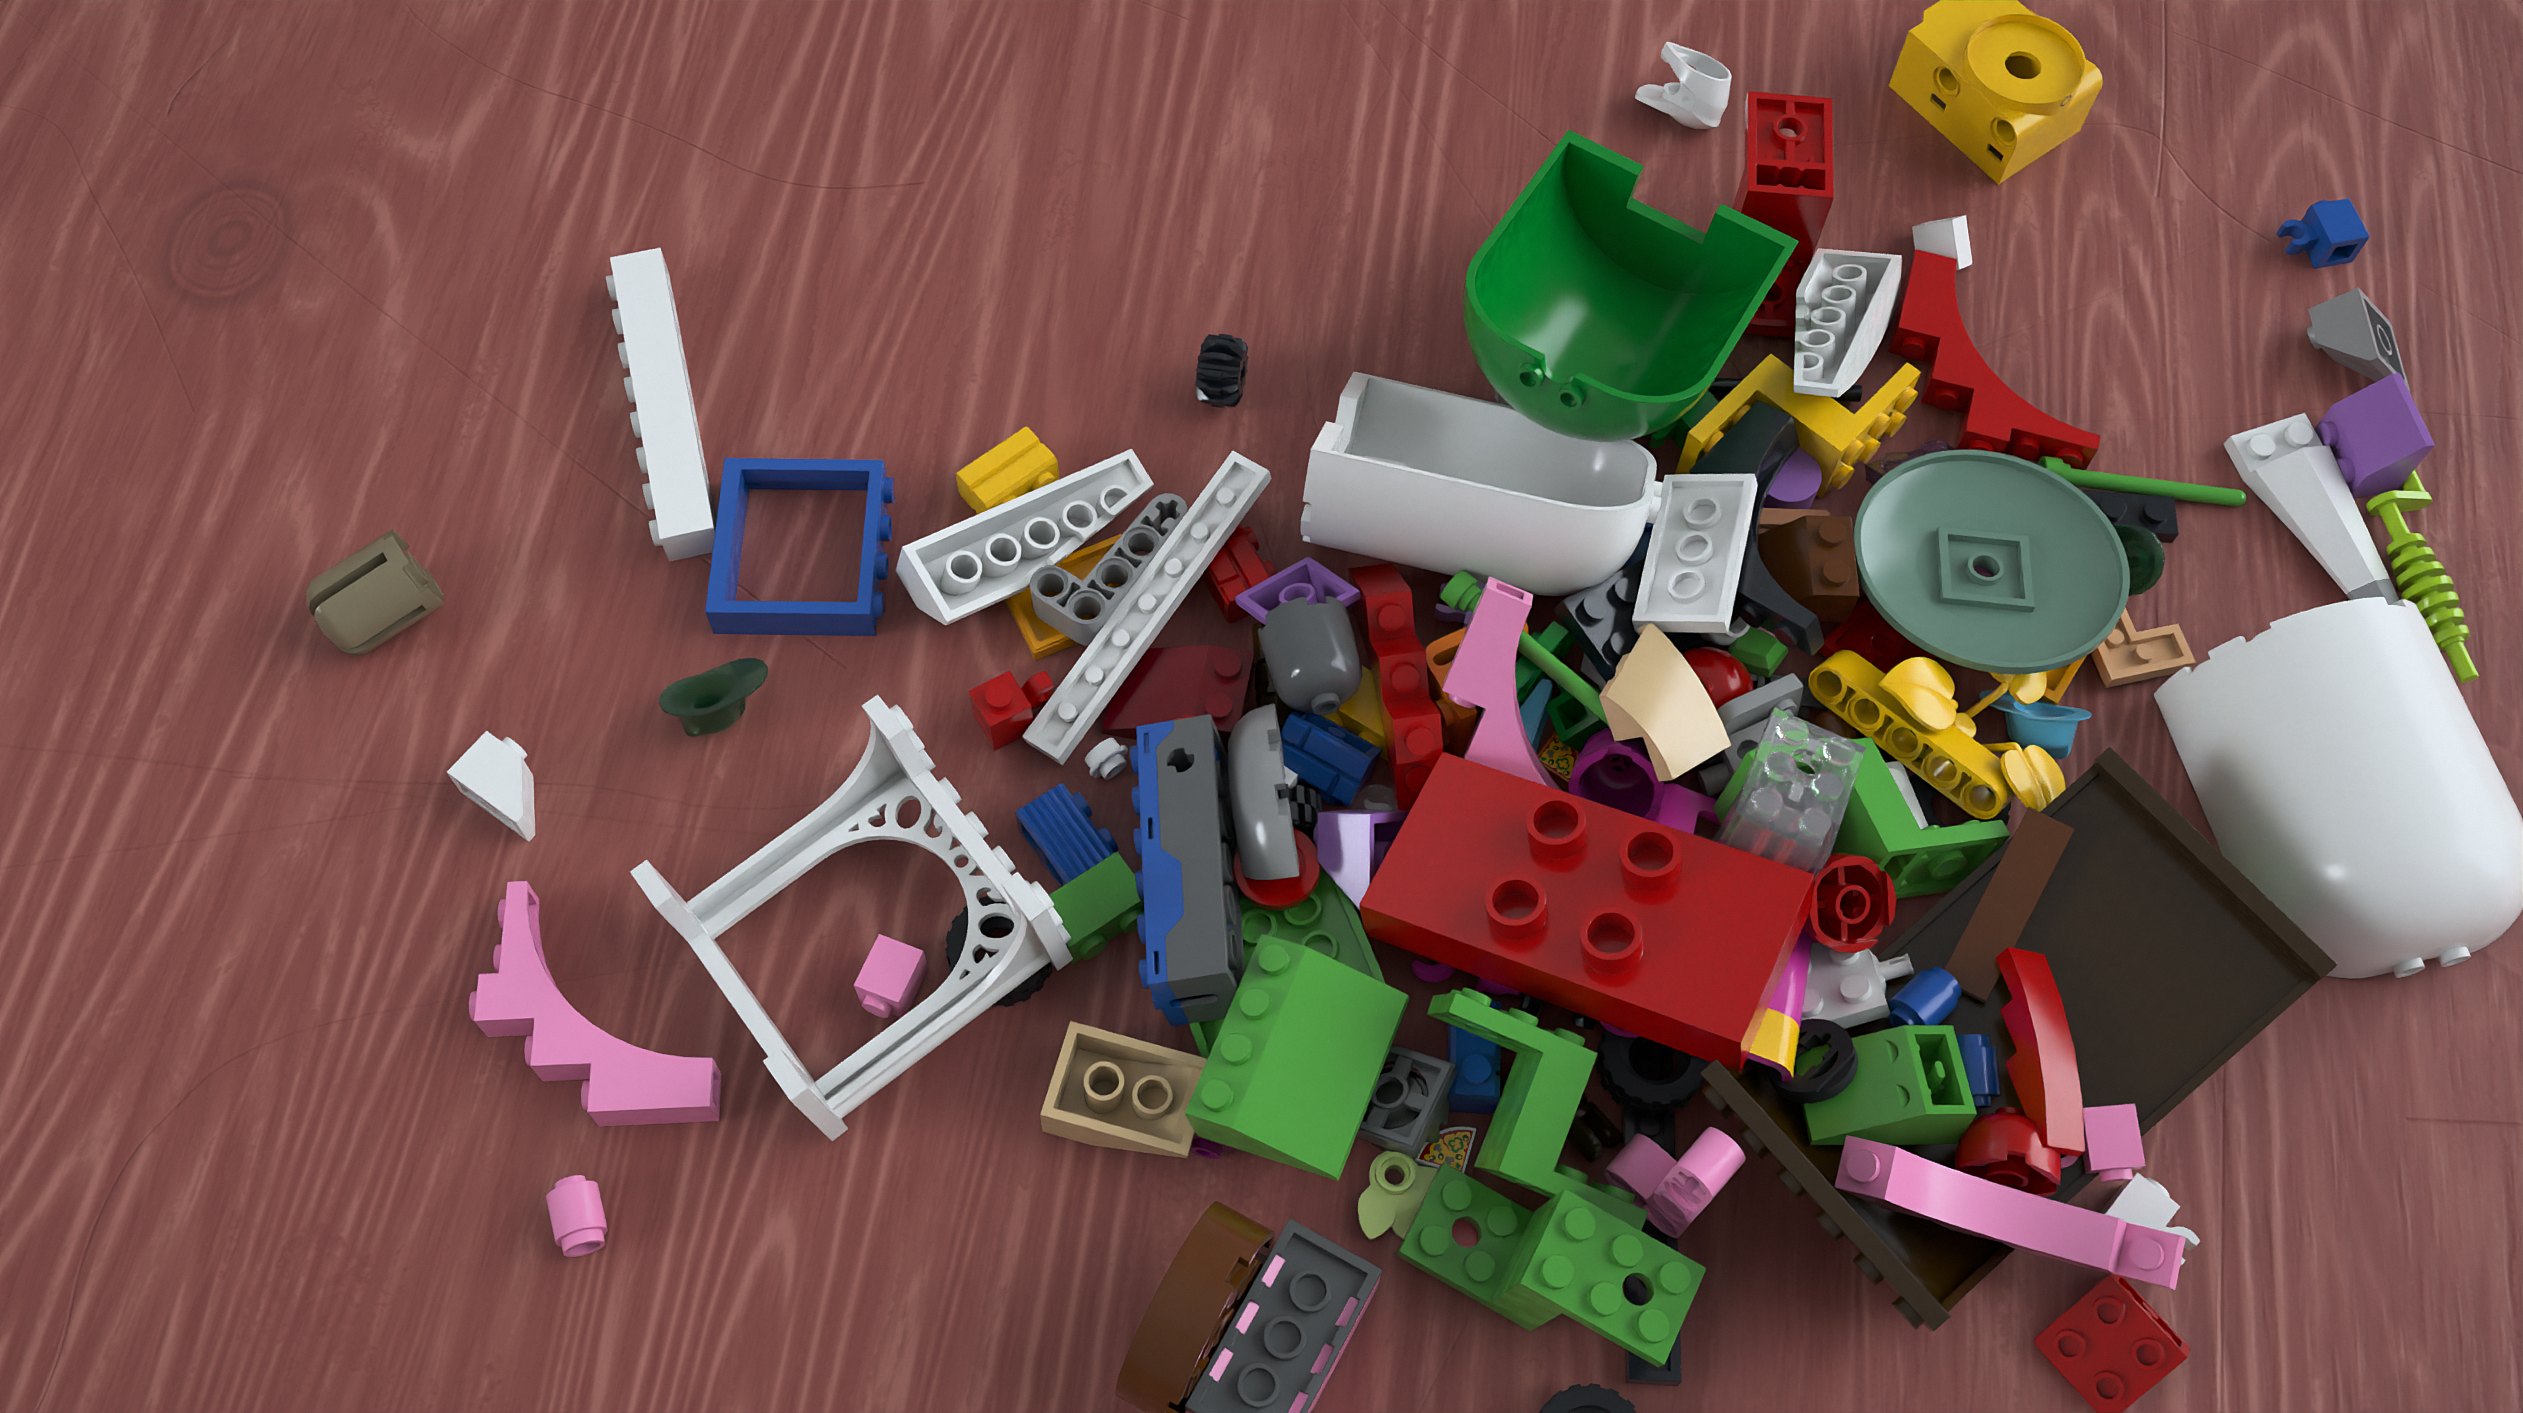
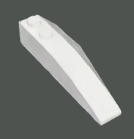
(1842, 317)
(1003, 547)

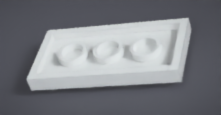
(1696, 553)

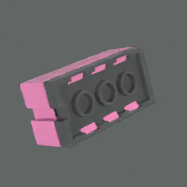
(1288, 1328)

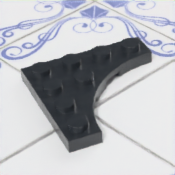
(1603, 618)

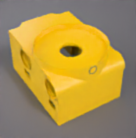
(2003, 81)

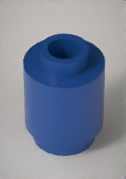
(1925, 999)
(1981, 1068)

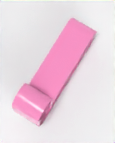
(1672, 1189)

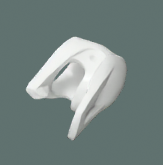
(1700, 94)

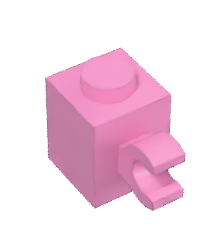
(2111, 1143)

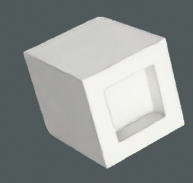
(1946, 238)

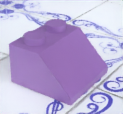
(2376, 436)
(1354, 845)

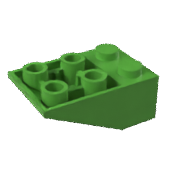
(1903, 1092)

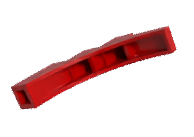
(1961, 381)
(1400, 678)

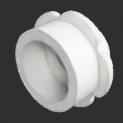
(1106, 759)

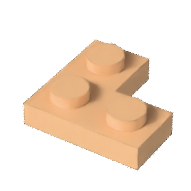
(2141, 655)

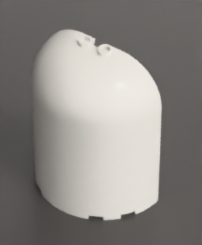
(1476, 491)
(2353, 786)

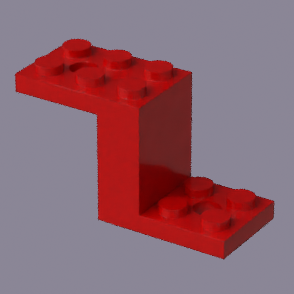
(1787, 188)

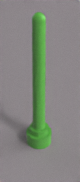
(2143, 486)
(1463, 594)

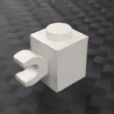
(2147, 1205)

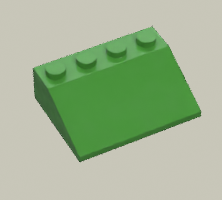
(1296, 1058)

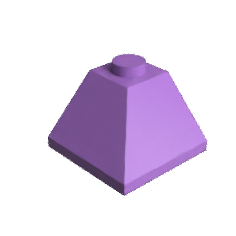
(1301, 579)

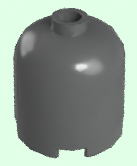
(1312, 654)

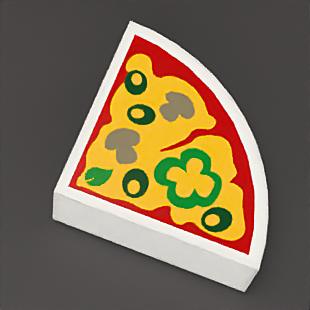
(1451, 1149)

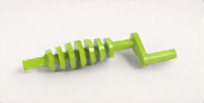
(2422, 576)

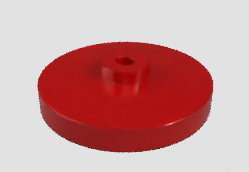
(1284, 892)

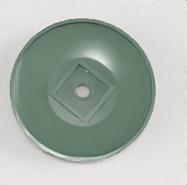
(2044, 541)

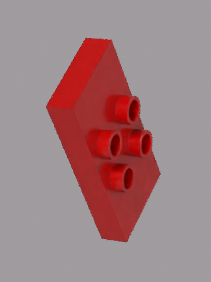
(1590, 908)

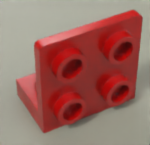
(2112, 1345)

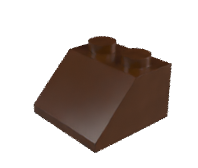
(1814, 564)

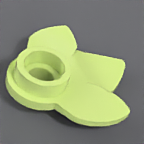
(1391, 1205)

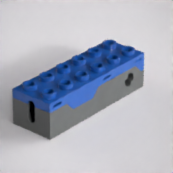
(1187, 870)

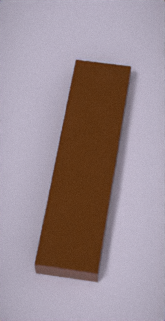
(2008, 902)

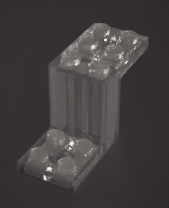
(1787, 811)

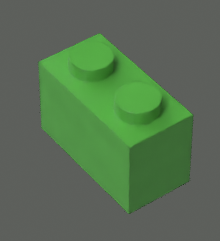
(1098, 906)

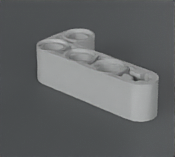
(1118, 565)

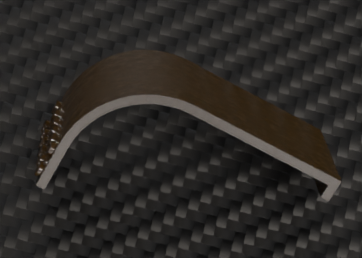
(2161, 978)

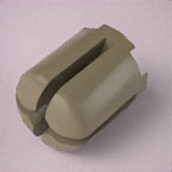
(372, 595)

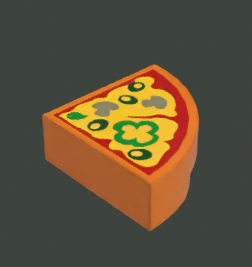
(1558, 760)

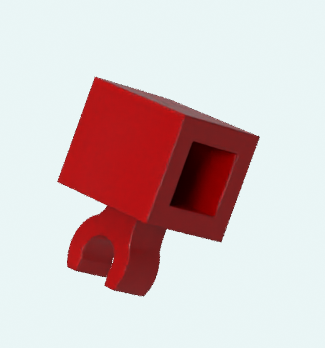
(1005, 708)

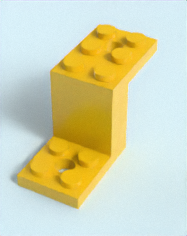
(1823, 425)

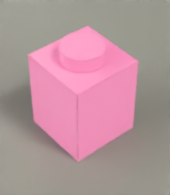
(890, 977)

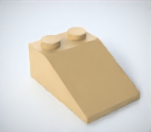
(1121, 1093)

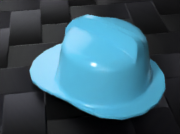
(2040, 723)

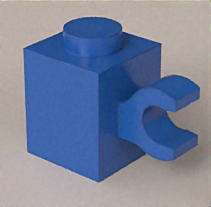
(2328, 233)

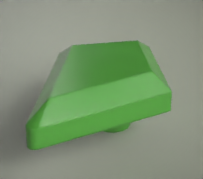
(1758, 651)

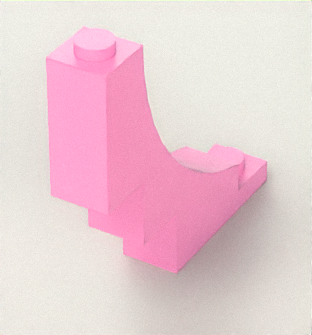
(2007, 1215)

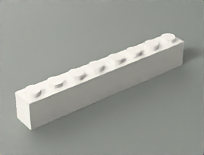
(664, 405)

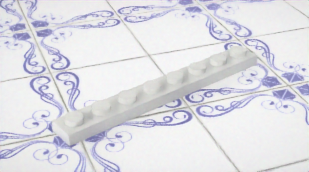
(1147, 608)

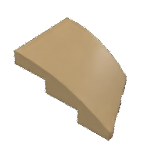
(1664, 703)

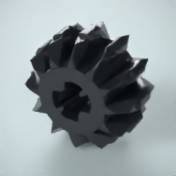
(1221, 370)

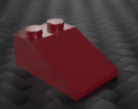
(1181, 683)

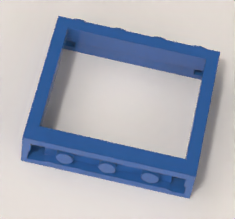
(798, 617)

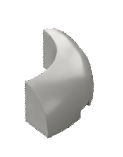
(1259, 816)

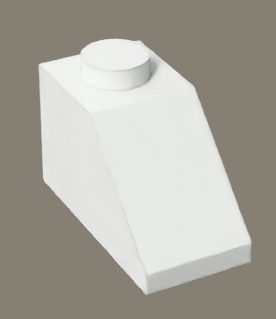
(498, 781)

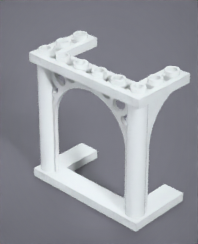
(885, 778)

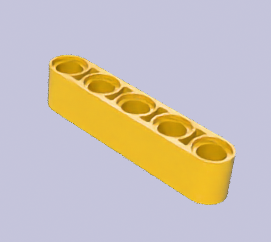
(1923, 754)

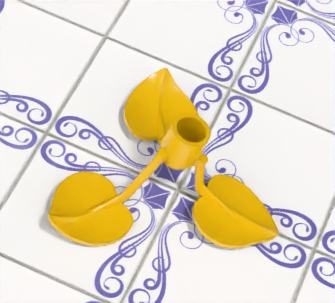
(1927, 695)

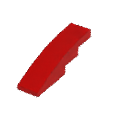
(2045, 1059)

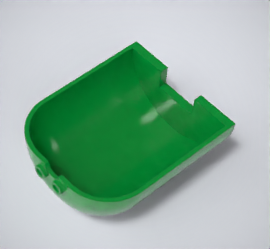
(1605, 307)

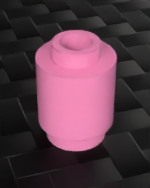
(577, 1216)

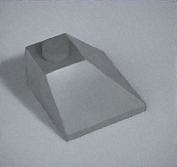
(2356, 335)

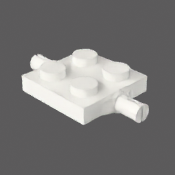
(1849, 985)

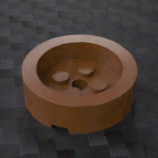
(1192, 1310)

